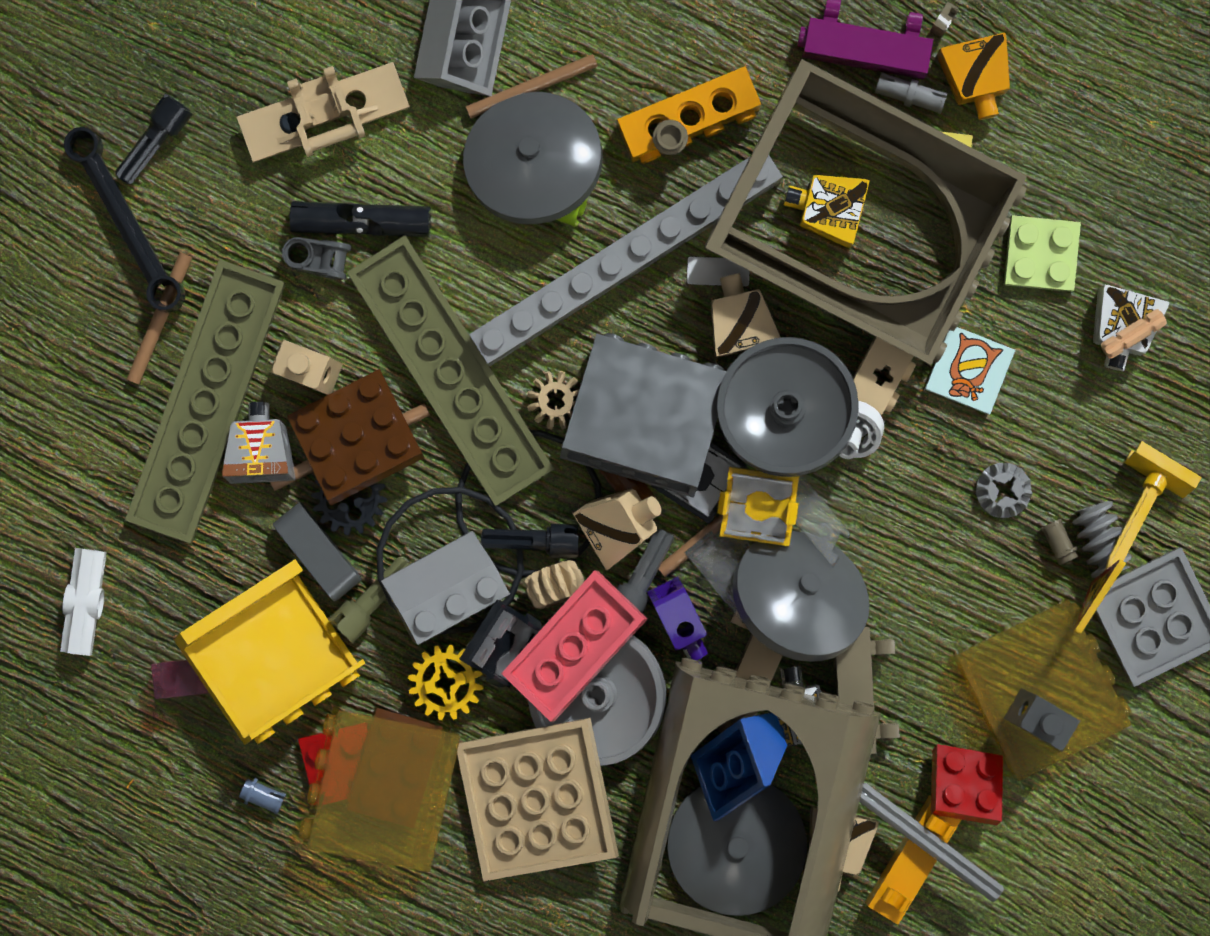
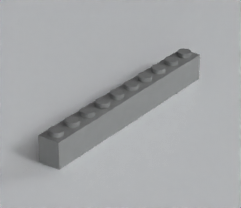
(615, 263)

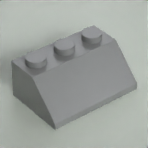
(462, 44)
(445, 587)

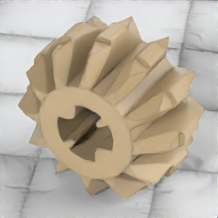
(543, 400)
(553, 584)

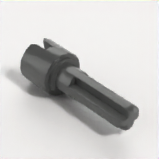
(646, 570)

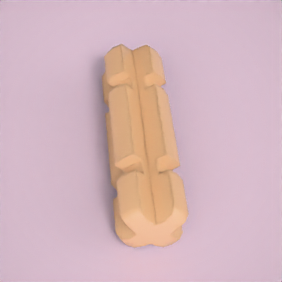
(1133, 333)

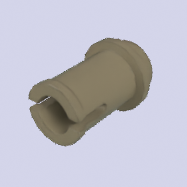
(1059, 542)

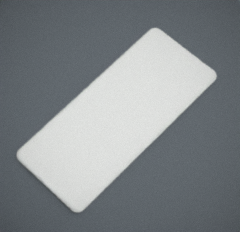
(710, 270)

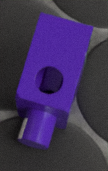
(674, 608)

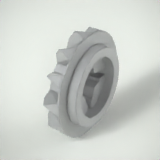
(987, 491)

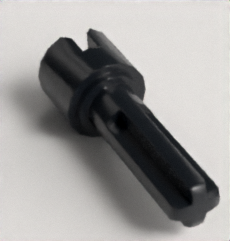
(167, 120)
(558, 540)

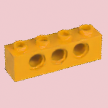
(734, 86)

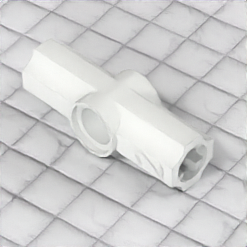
(83, 601)

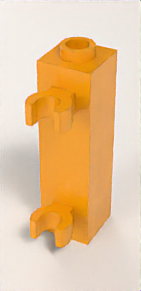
(908, 868)

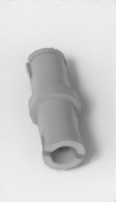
(911, 93)

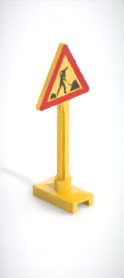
(1161, 474)

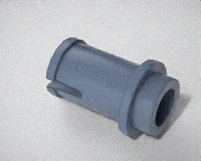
(261, 796)

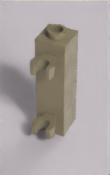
(855, 677)

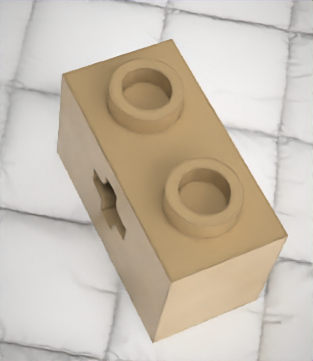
(880, 356)

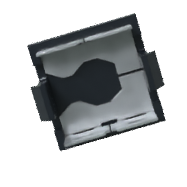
(711, 483)
(499, 641)

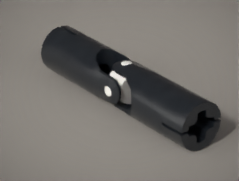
(385, 219)

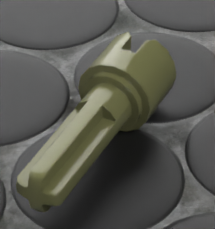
(355, 617)

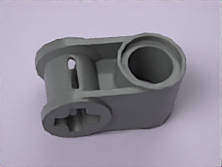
(319, 257)

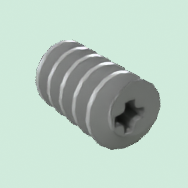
(1099, 533)

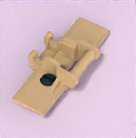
(317, 102)

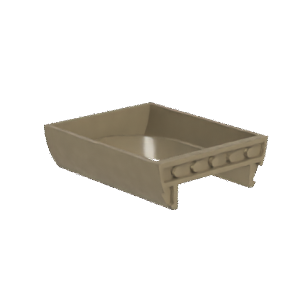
(968, 184)
(839, 748)

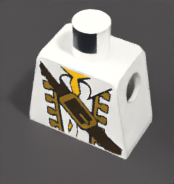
(1118, 310)

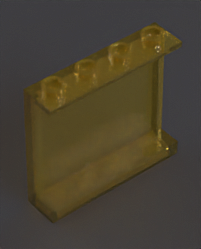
(1055, 665)
(379, 790)

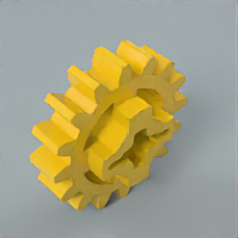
(430, 686)

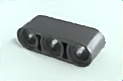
(317, 551)

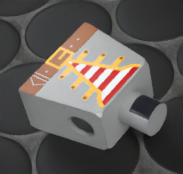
(258, 449)

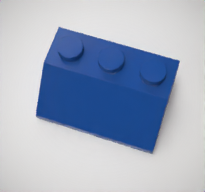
(739, 762)

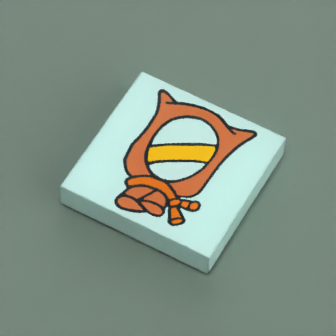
(970, 370)

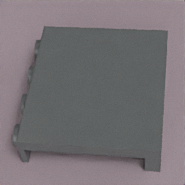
(644, 414)

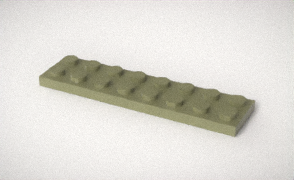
(450, 370)
(205, 401)

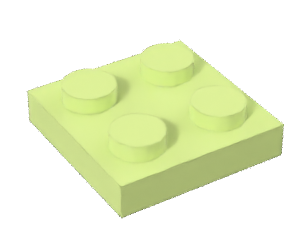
(1042, 253)

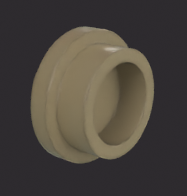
(670, 137)

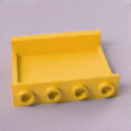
(268, 654)

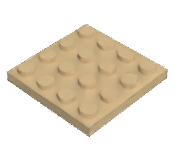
(537, 799)

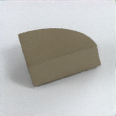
(944, 19)

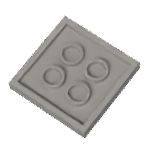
(1156, 617)

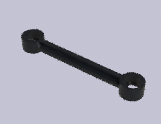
(124, 219)

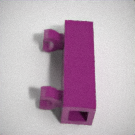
(866, 47)

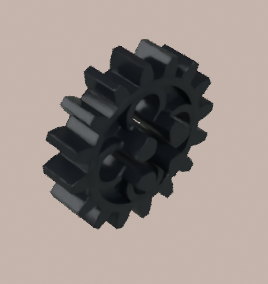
(341, 515)

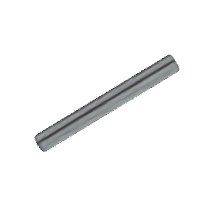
(930, 843)

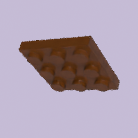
(355, 437)

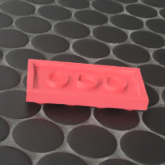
(574, 646)

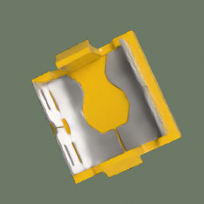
(758, 506)

